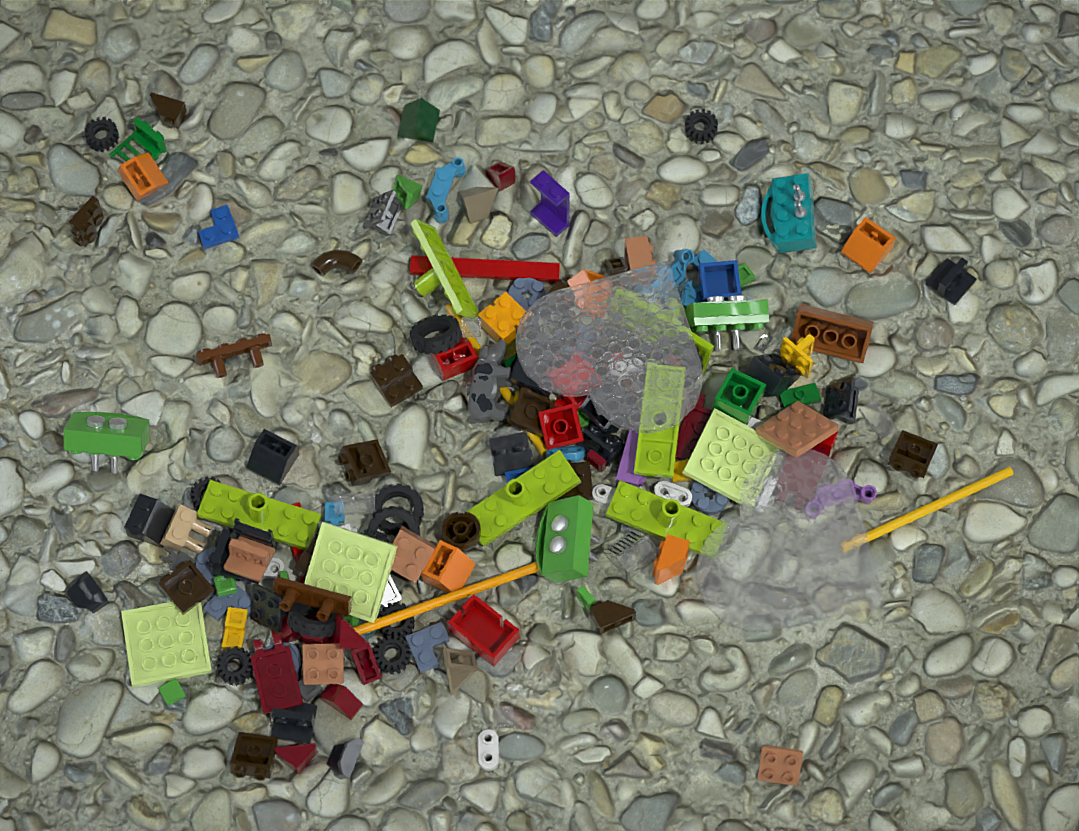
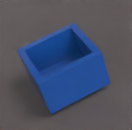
(719, 279)

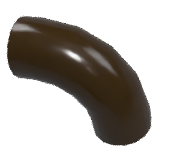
(336, 259)

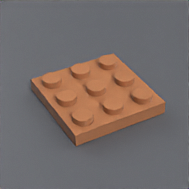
(797, 429)

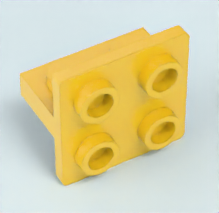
(798, 354)

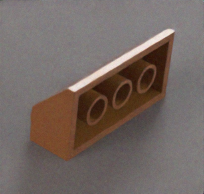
(833, 332)

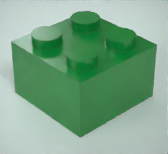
(739, 396)

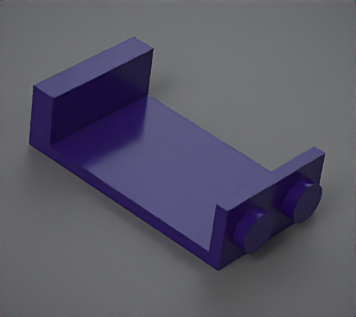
(554, 204)

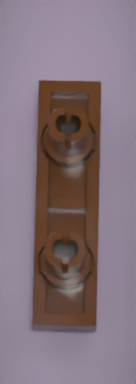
(242, 346)
(312, 596)

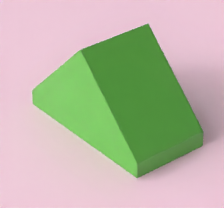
(406, 191)

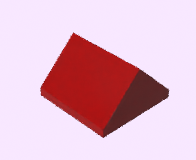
(561, 426)

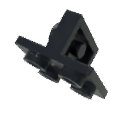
(951, 280)
(842, 401)
(602, 443)
(510, 453)
(266, 608)
(294, 723)

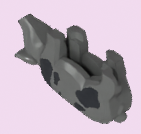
(486, 384)

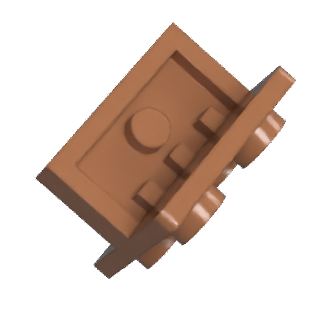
(248, 558)
(323, 664)
(780, 765)

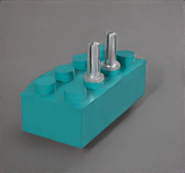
(791, 213)

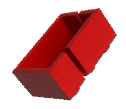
(483, 630)

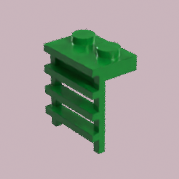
(145, 138)

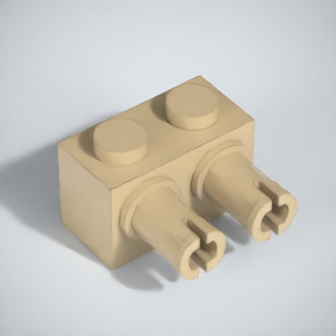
(178, 530)

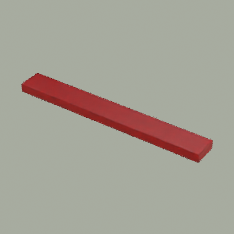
(493, 268)

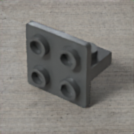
(383, 213)

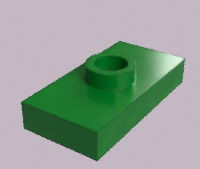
(805, 394)

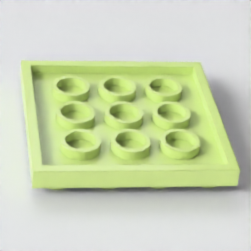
(726, 454)
(352, 566)
(165, 643)

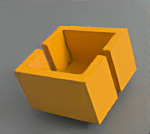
(501, 318)

